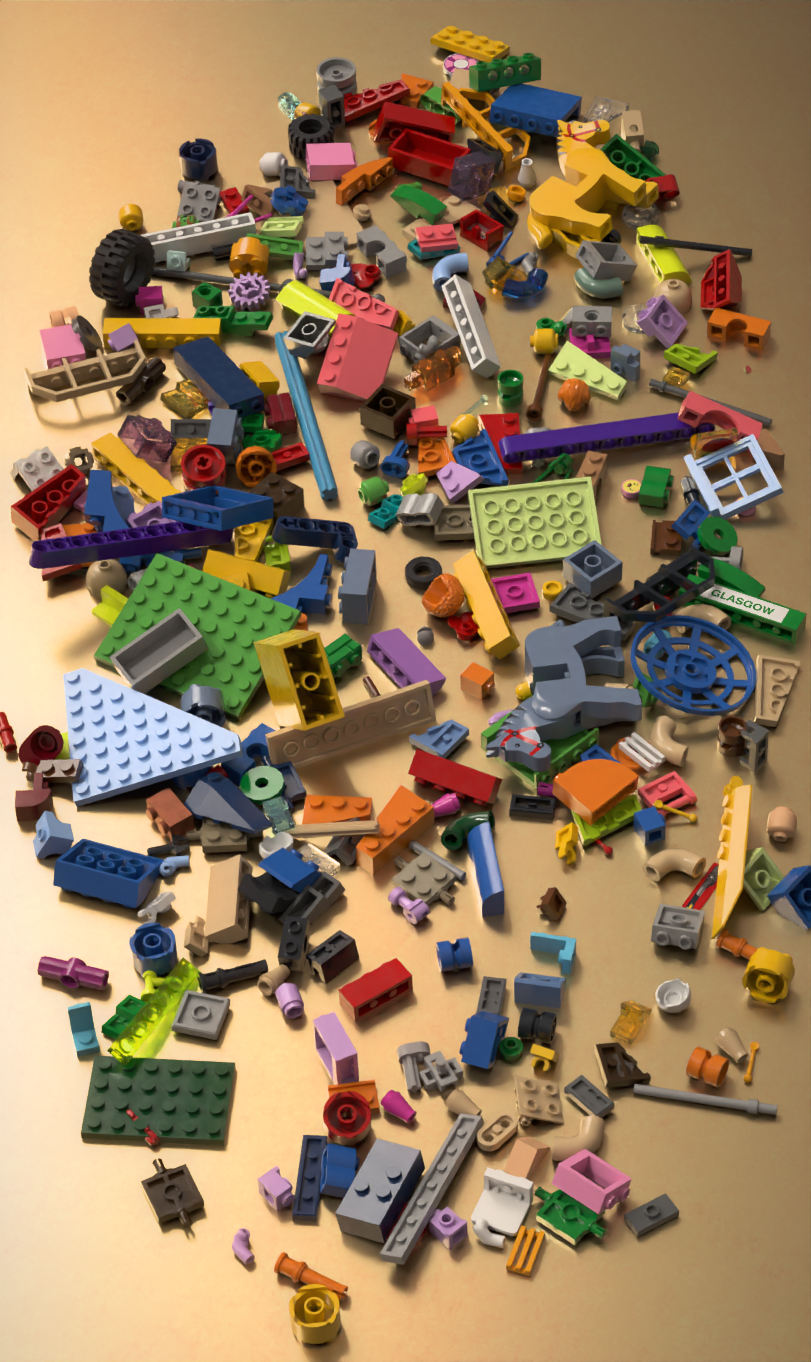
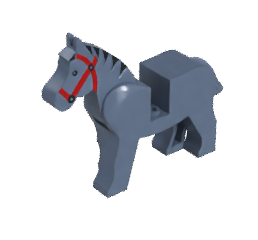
(561, 701)

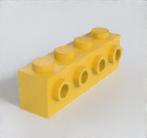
(262, 576)

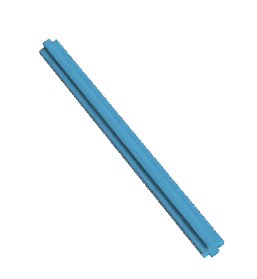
(307, 420)

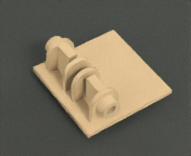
(537, 1101)

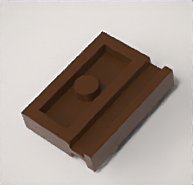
(665, 539)

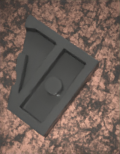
(294, 177)

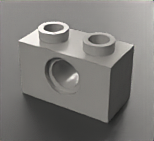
(592, 320)

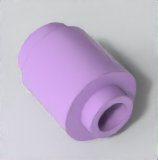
(290, 1000)

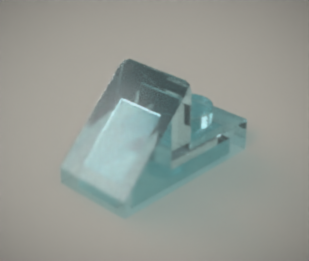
(278, 814)

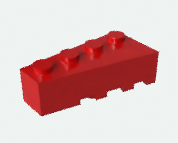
(396, 118)
(48, 502)

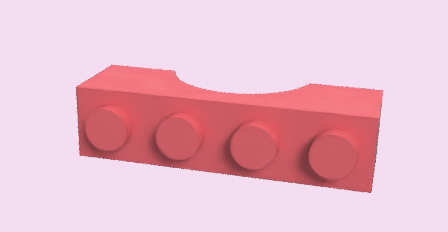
(699, 410)

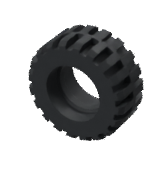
(121, 267)

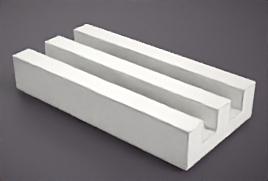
(644, 750)

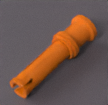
(737, 946)
(300, 1272)

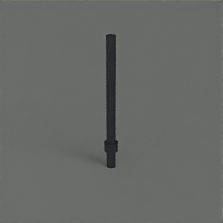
(659, 242)

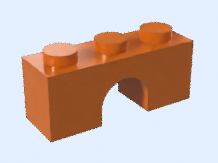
(725, 322)

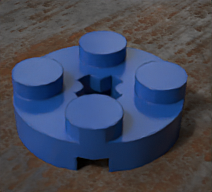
(288, 201)

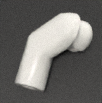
(486, 1236)

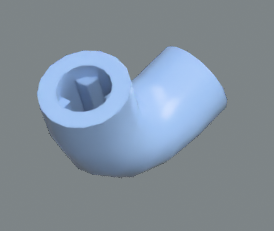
(447, 267)

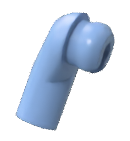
(171, 864)

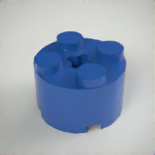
(153, 949)

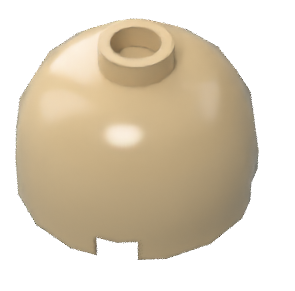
(677, 293)
(106, 573)

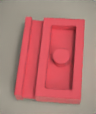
(436, 238)

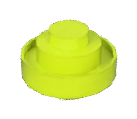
(414, 484)

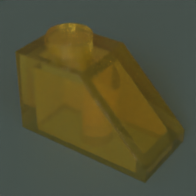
(499, 271)

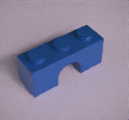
(252, 747)

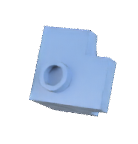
(52, 836)

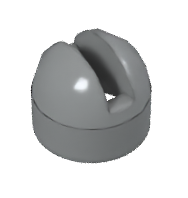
(425, 635)

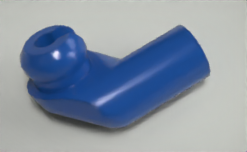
(190, 553)

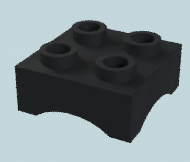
(267, 892)

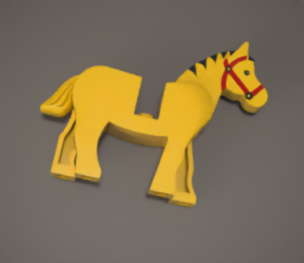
(567, 210)

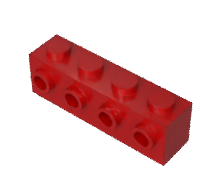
(454, 776)

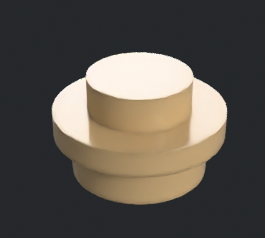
(362, 212)

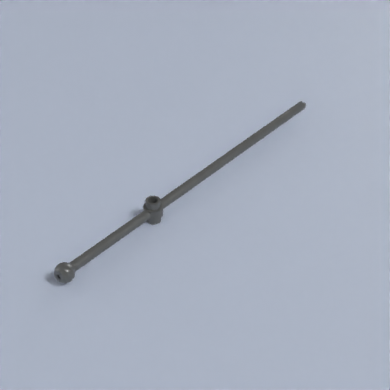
(227, 280)

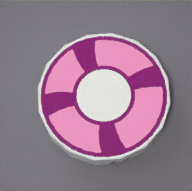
(457, 61)

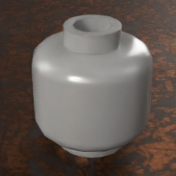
(364, 454)

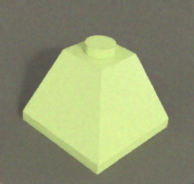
(760, 876)

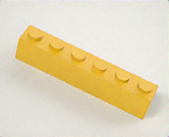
(166, 331)
(130, 470)
(485, 605)

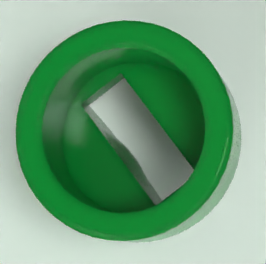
(557, 326)

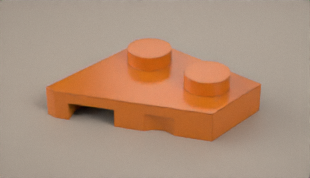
(417, 87)

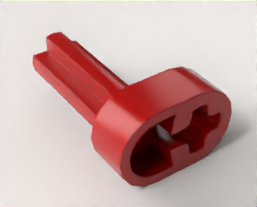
(415, 432)

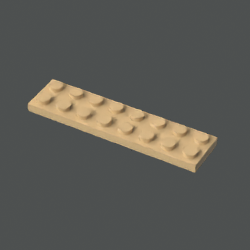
(362, 725)

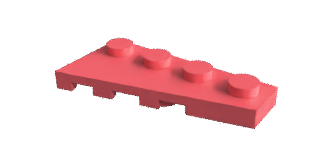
(363, 305)

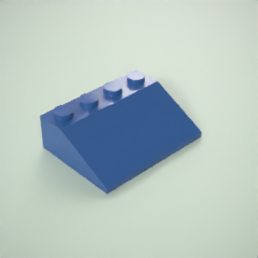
(106, 872)

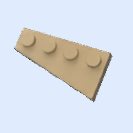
(455, 211)

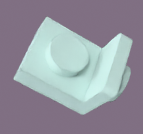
(177, 261)

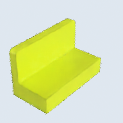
(111, 605)

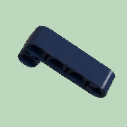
(316, 533)

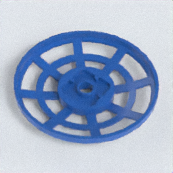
(703, 668)

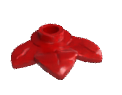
(365, 274)
(464, 626)

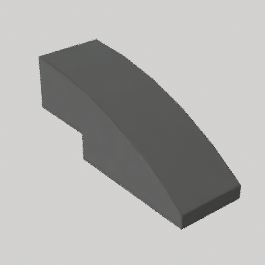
(315, 899)

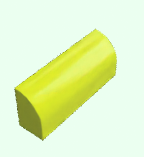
(663, 260)
(299, 298)

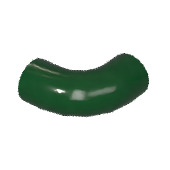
(459, 829)

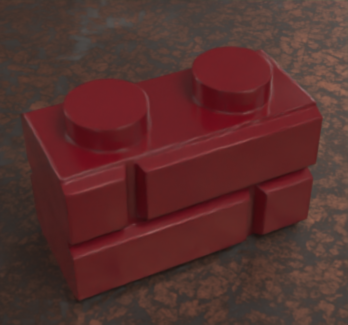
(280, 414)

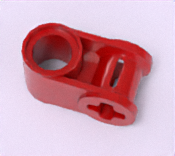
(667, 186)

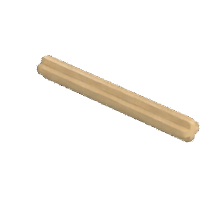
(334, 829)

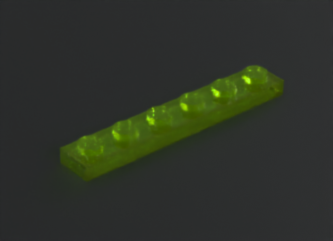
(153, 1011)

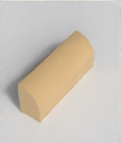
(226, 906)

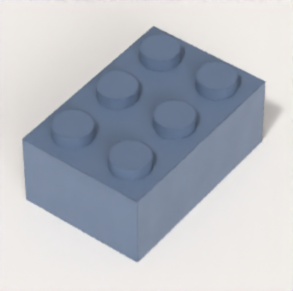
(358, 586)

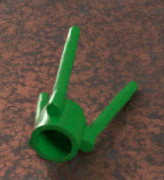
(560, 466)

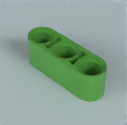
(432, 101)

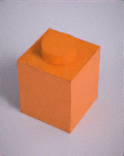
(477, 681)

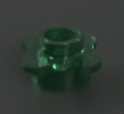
(650, 150)

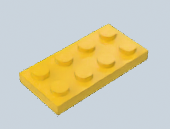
(469, 44)

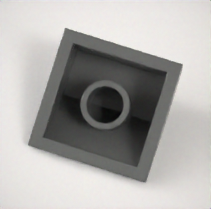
(307, 334)

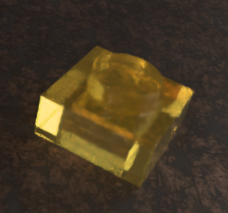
(676, 377)

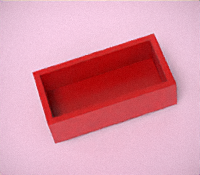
(425, 155)

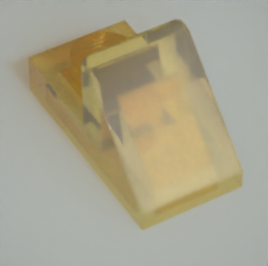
(630, 1021)

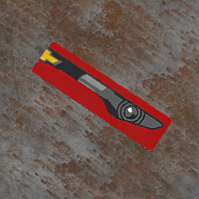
(703, 889)

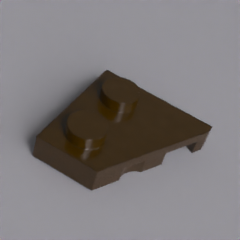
(618, 1067)

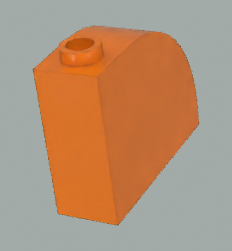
(594, 787)

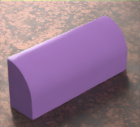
(404, 660)

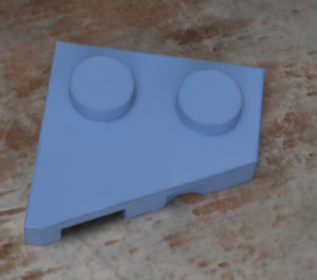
(441, 739)

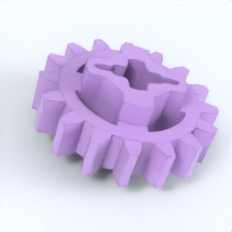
(249, 291)

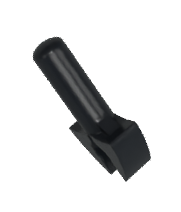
(173, 846)

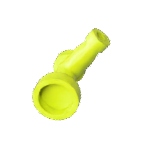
(151, 981)

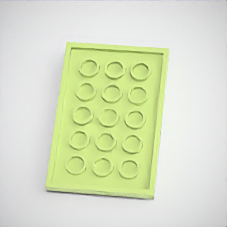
(533, 521)

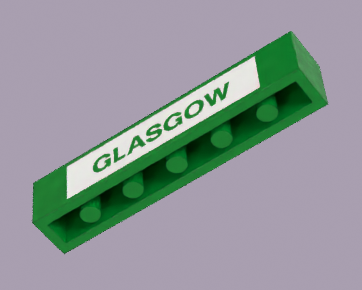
(752, 611)

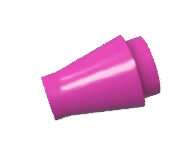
(446, 805)
(396, 1105)

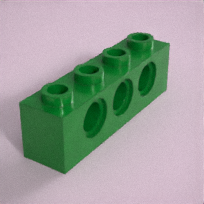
(529, 72)

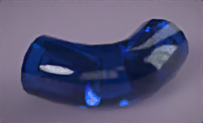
(526, 289)

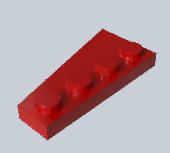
(373, 98)
(498, 427)

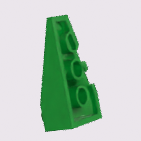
(629, 159)

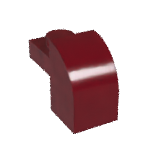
(33, 803)

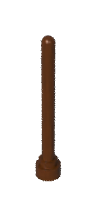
(535, 411)

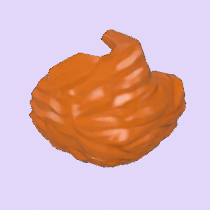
(574, 394)

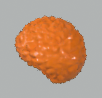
(443, 596)

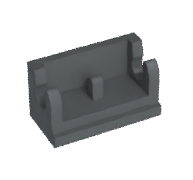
(756, 745)

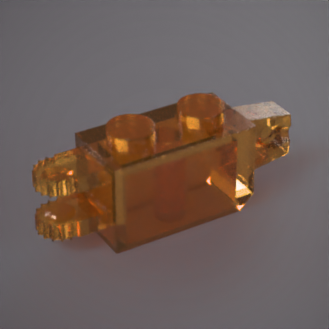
(433, 369)

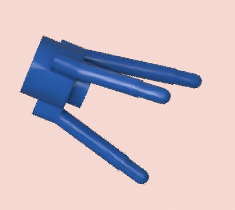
(499, 250)

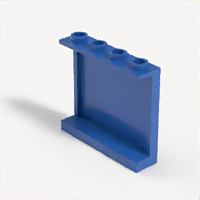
(534, 108)

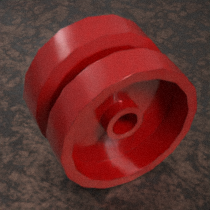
(203, 467)

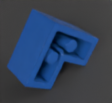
(482, 1039)

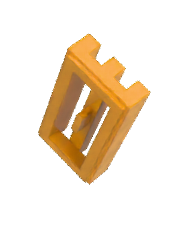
(530, 1234)

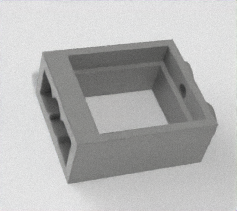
(606, 260)
(431, 326)

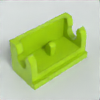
(277, 555)

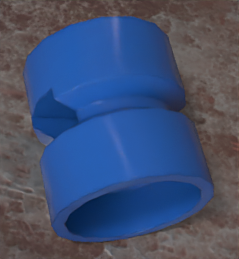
(454, 954)

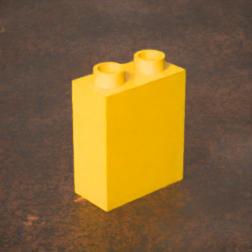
(299, 679)

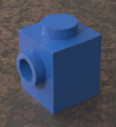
(649, 825)

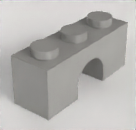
(388, 256)

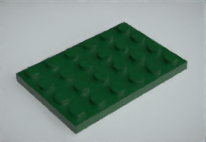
(170, 1096)

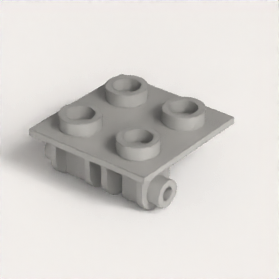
(199, 201)

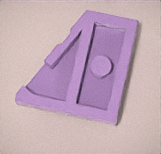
(458, 480)

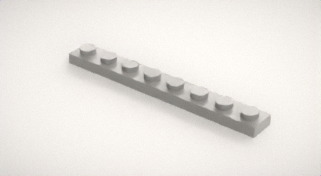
(431, 1189)

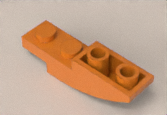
(364, 176)

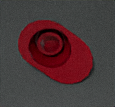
(42, 744)

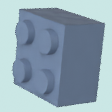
(226, 433)
(592, 569)

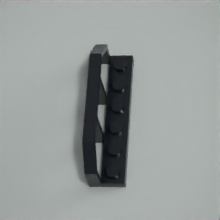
(653, 590)

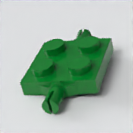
(568, 1216)

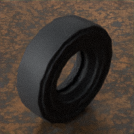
(419, 563)

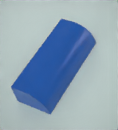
(486, 870)

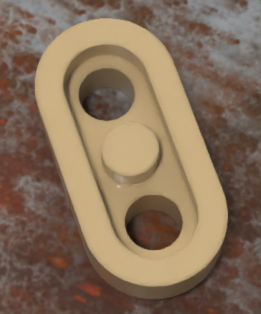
(495, 1132)

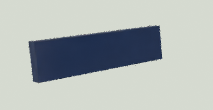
(308, 1178)

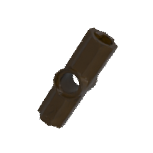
(143, 382)

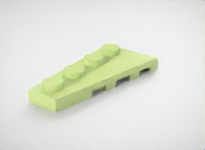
(577, 364)

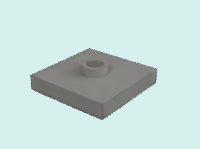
(201, 1014)

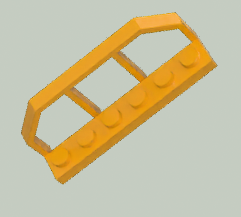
(476, 121)

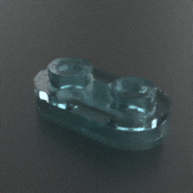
(288, 103)

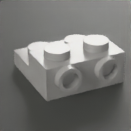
(323, 251)
(677, 926)

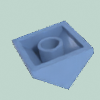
(539, 990)

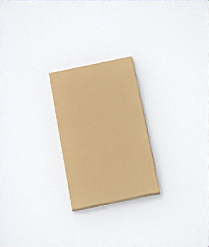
(324, 214)

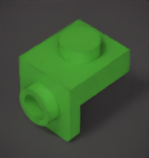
(647, 698)

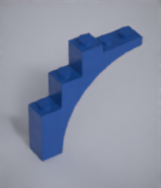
(102, 510)
(312, 592)

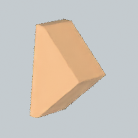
(526, 1157)

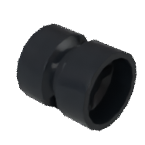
(536, 1025)

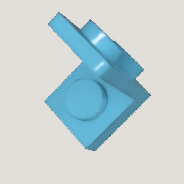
(558, 945)
(83, 1029)

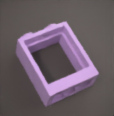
(335, 1049)

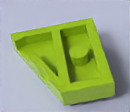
(689, 357)

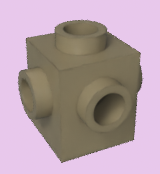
(84, 455)

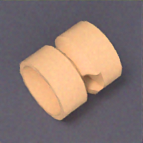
(57, 316)

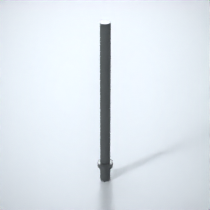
(664, 387)

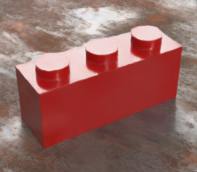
(375, 989)

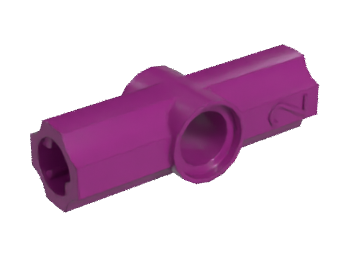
(73, 972)

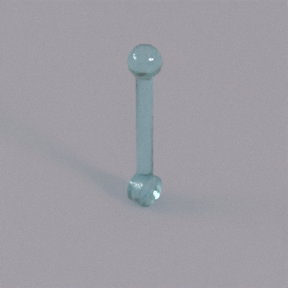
(483, 398)

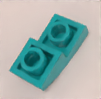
(386, 513)

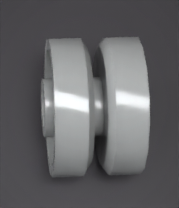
(337, 72)

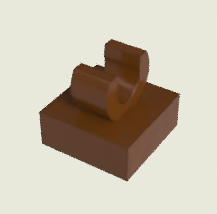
(552, 904)

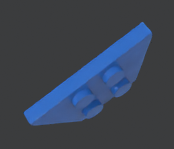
(481, 457)

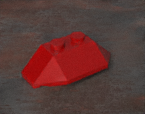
(721, 283)

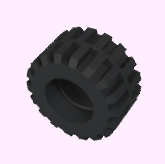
(309, 130)

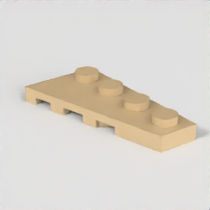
(773, 685)

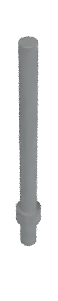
(752, 1106)

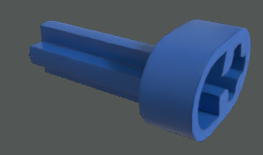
(394, 464)

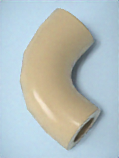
(706, 613)
(662, 741)
(674, 860)
(589, 1138)

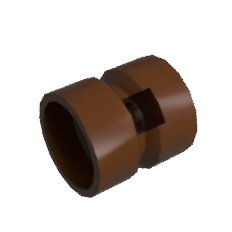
(730, 741)

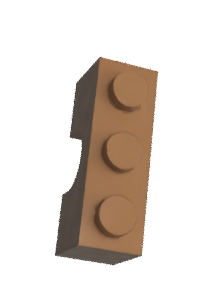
(595, 466)

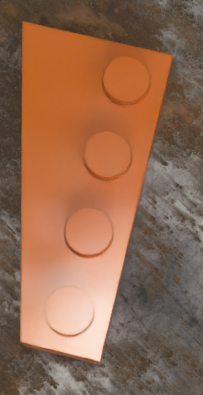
(401, 822)

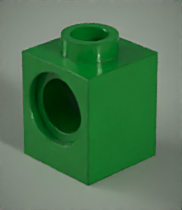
(206, 296)

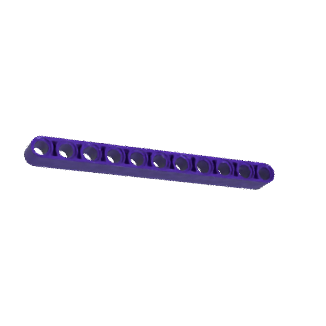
(597, 437)
(123, 543)

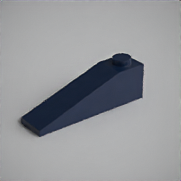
(223, 802)

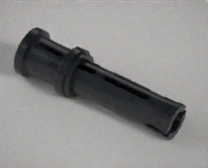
(222, 977)

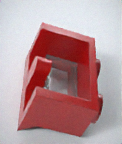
(481, 229)

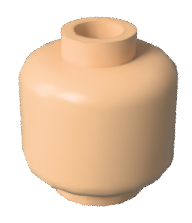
(782, 823)

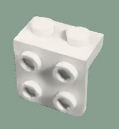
(37, 467)
(504, 1201)

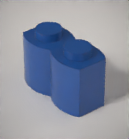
(338, 1169)

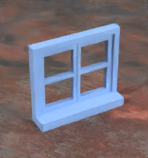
(708, 491)

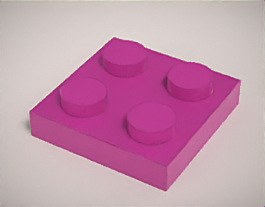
(517, 592)

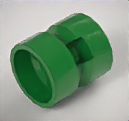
(510, 388)

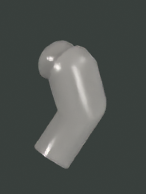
(529, 262)
(432, 343)

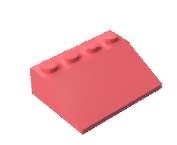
(356, 358)

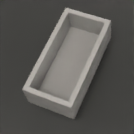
(159, 652)

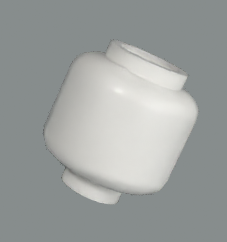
(271, 163)

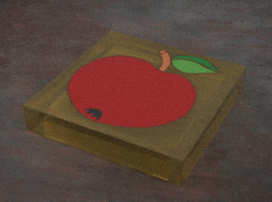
(712, 441)

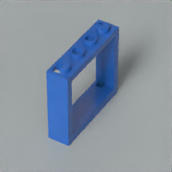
(220, 512)

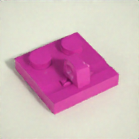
(593, 346)

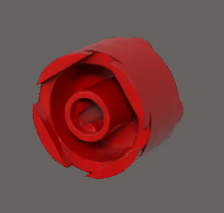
(348, 1131)

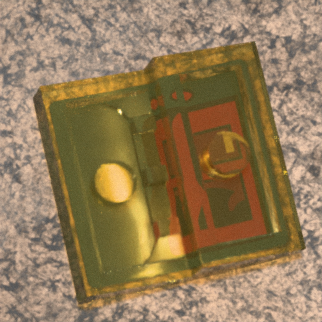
(185, 399)

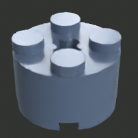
(204, 703)

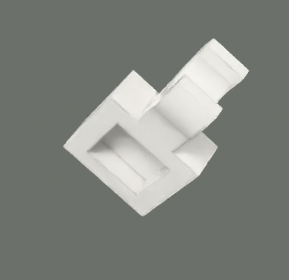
(159, 312)
(160, 904)

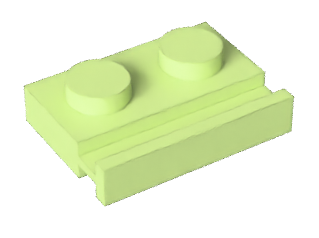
(282, 226)

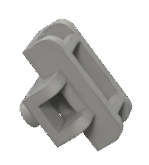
(441, 1067)

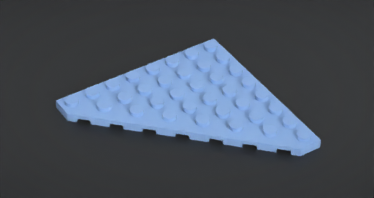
(133, 738)

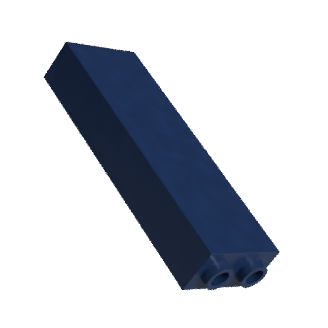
(218, 377)

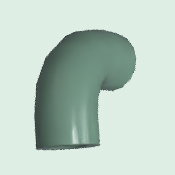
(598, 287)

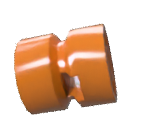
(706, 1066)

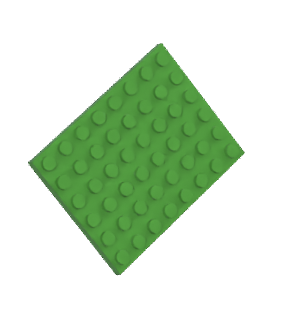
(220, 611)

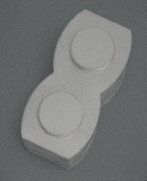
(419, 509)

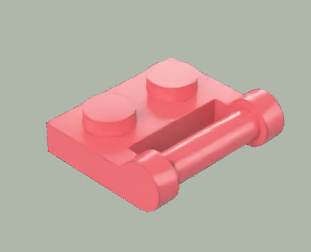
(665, 789)

